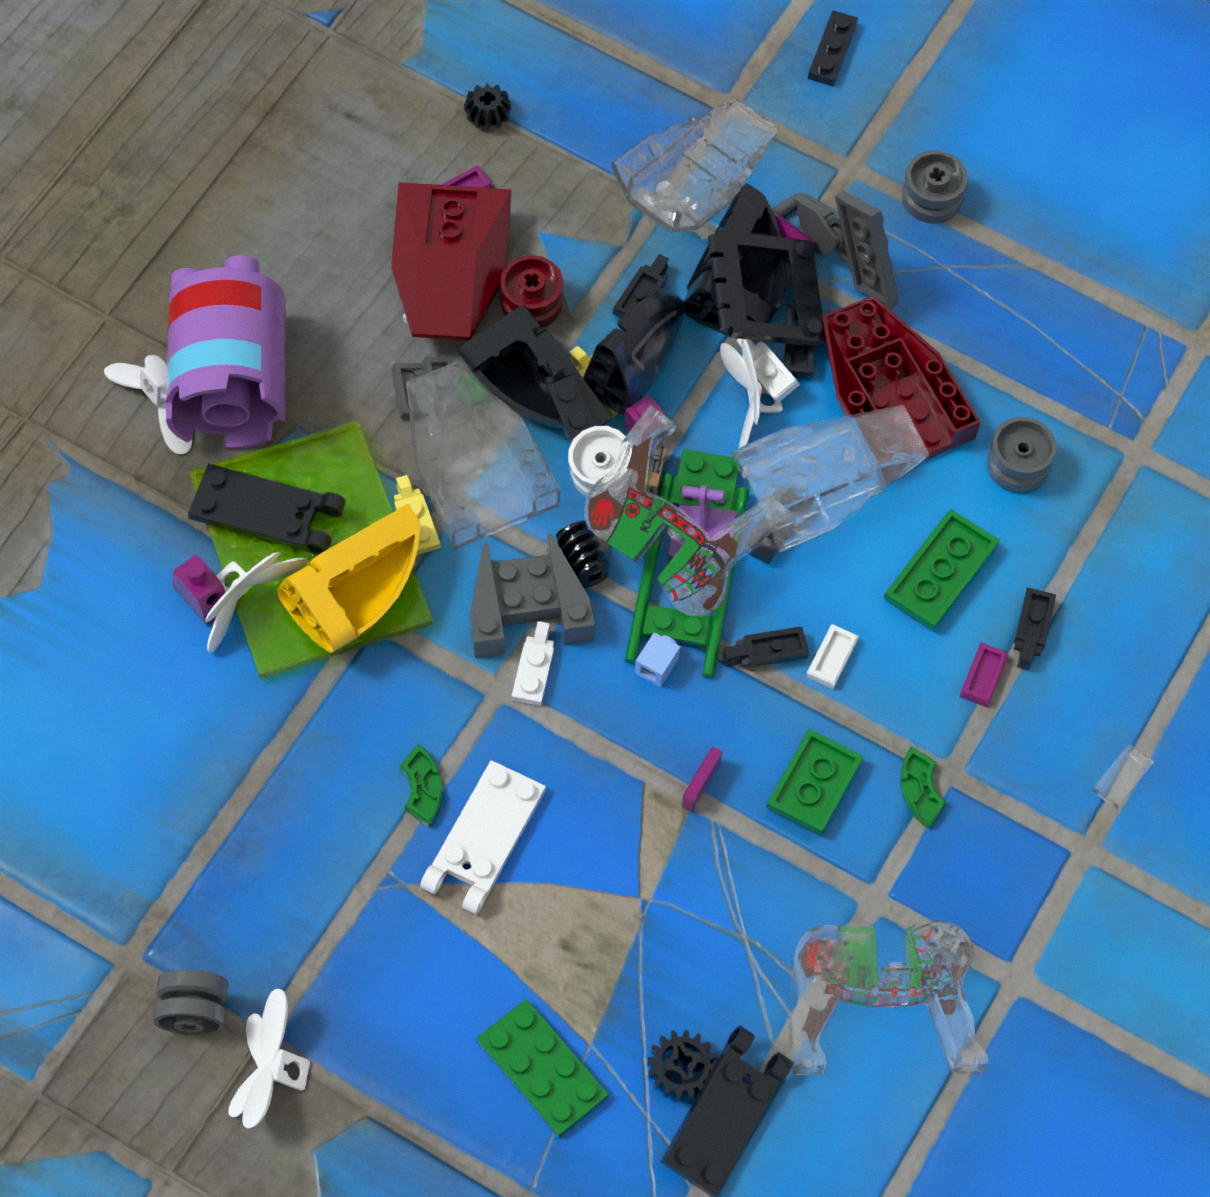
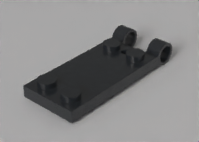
(263, 508)
(724, 1115)

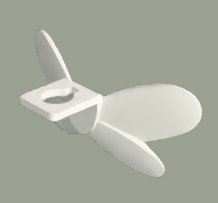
(744, 372)
(154, 384)
(261, 573)
(264, 1041)

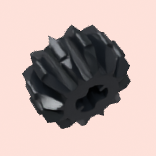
(487, 106)

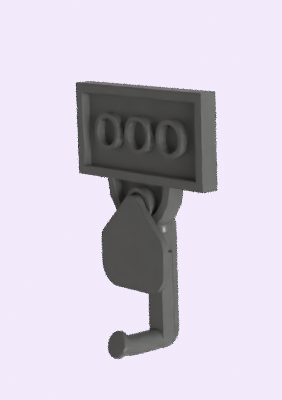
(856, 239)

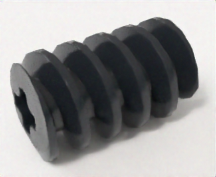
(583, 553)

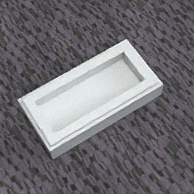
(832, 656)

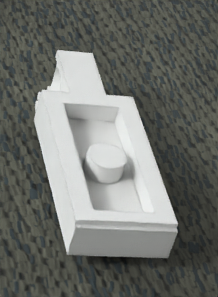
(771, 371)
(534, 667)

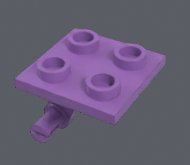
(709, 518)

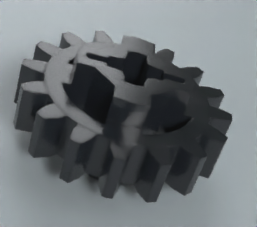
(670, 1070)

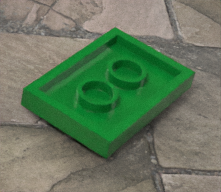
(814, 782)

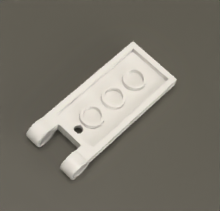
(485, 833)

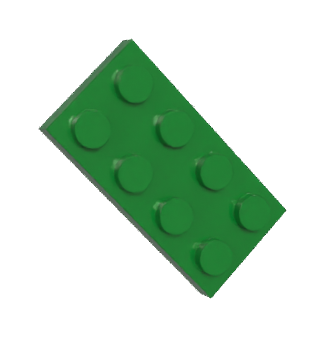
(941, 569)
(542, 1068)

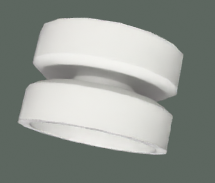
(593, 455)

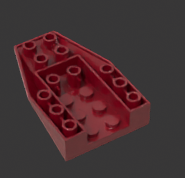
(449, 255)
(886, 364)

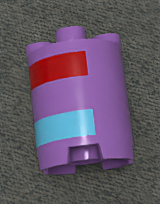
(226, 353)

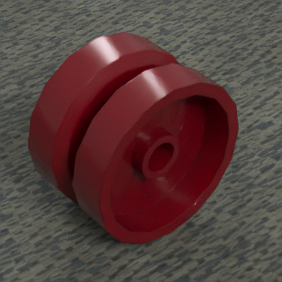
(532, 283)

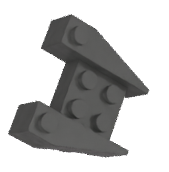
(525, 593)

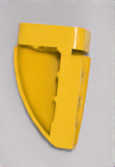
(353, 581)

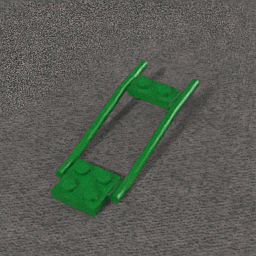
(694, 470)

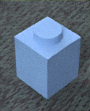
(657, 659)

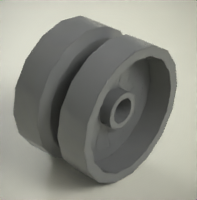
(934, 186)
(1021, 454)
(191, 1002)

